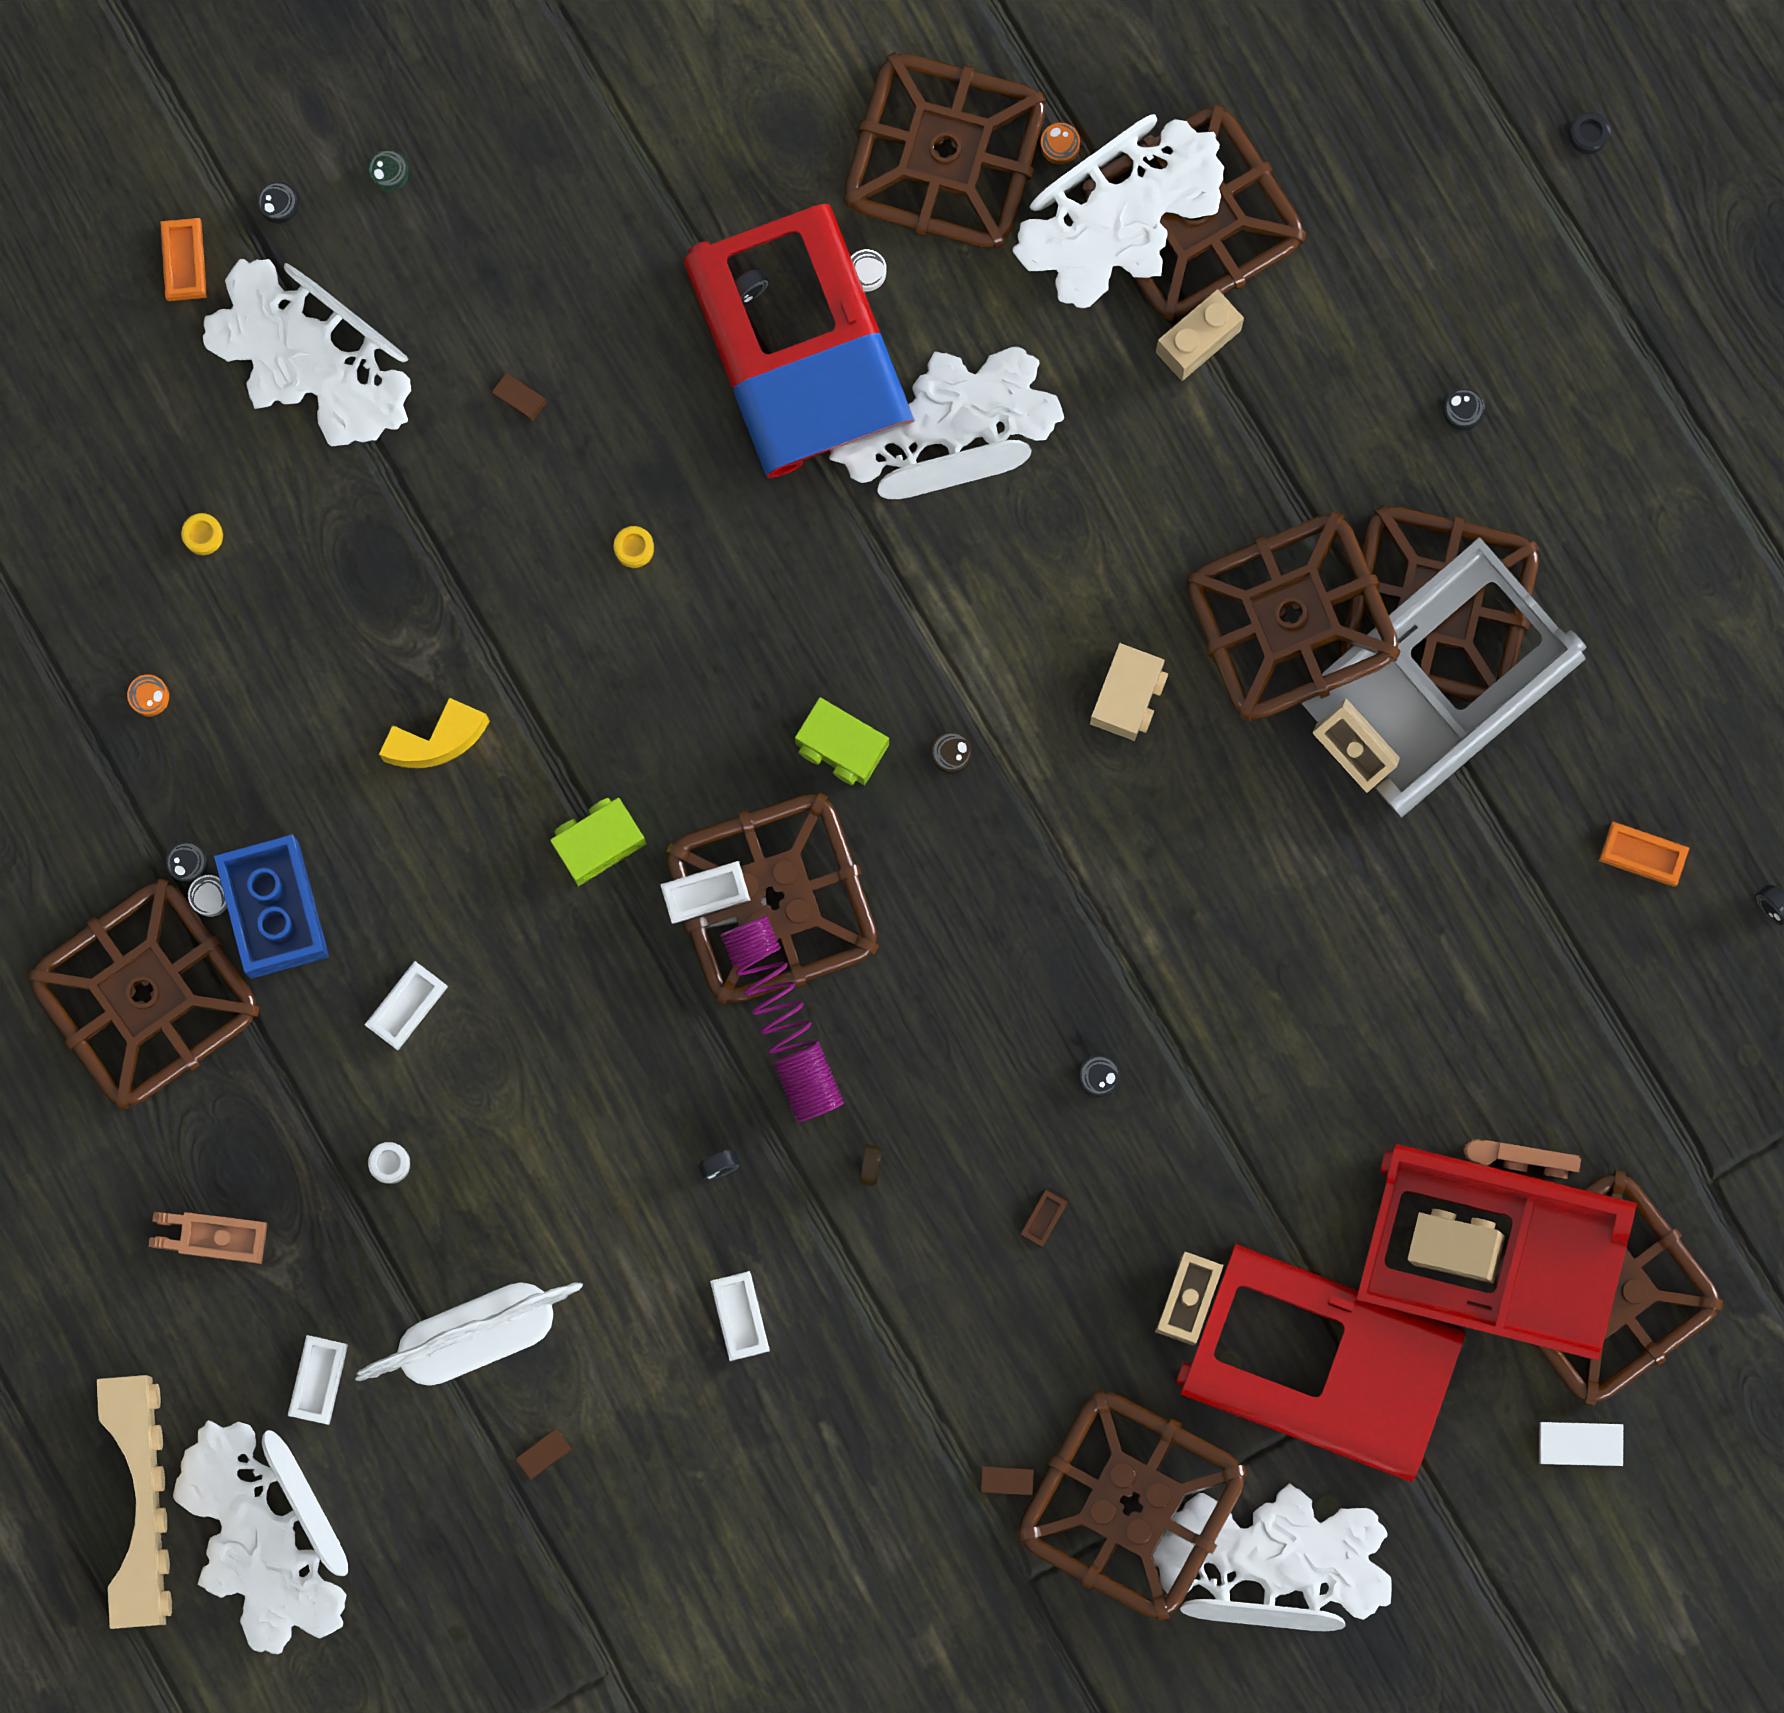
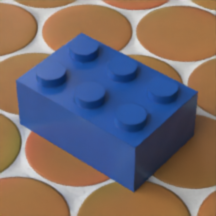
(271, 906)

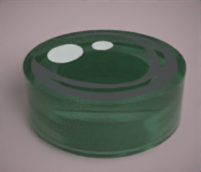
(388, 170)

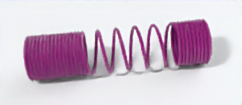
(805, 1072)

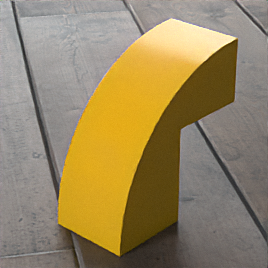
(454, 734)

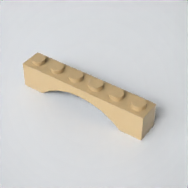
(137, 1590)

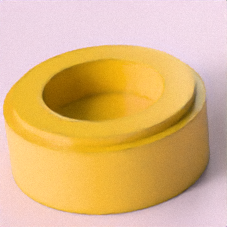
(202, 534)
(633, 546)

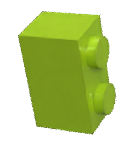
(841, 742)
(597, 840)

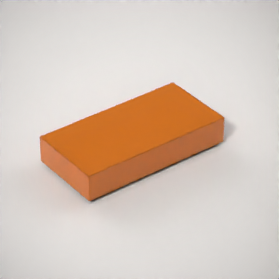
(183, 259)
(1643, 854)

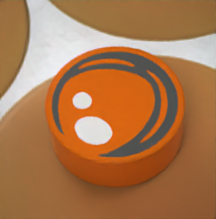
(1060, 143)
(148, 695)

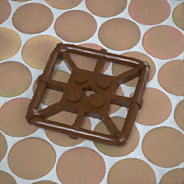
(957, 172)
(1193, 237)
(1316, 626)
(1460, 627)
(786, 875)
(141, 1020)
(1634, 1295)
(1139, 1531)

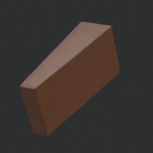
(519, 397)
(1044, 1217)
(544, 1454)
(1007, 1480)

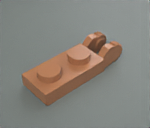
(1519, 1157)
(213, 1237)

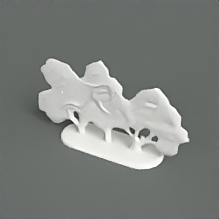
(1122, 219)
(298, 357)
(953, 411)
(473, 1334)
(257, 1547)
(1284, 1554)

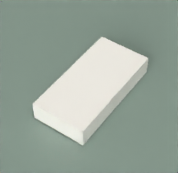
(705, 892)
(406, 1005)
(739, 1316)
(317, 1379)
(1581, 1444)

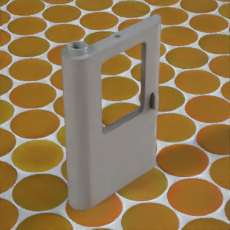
(1410, 708)

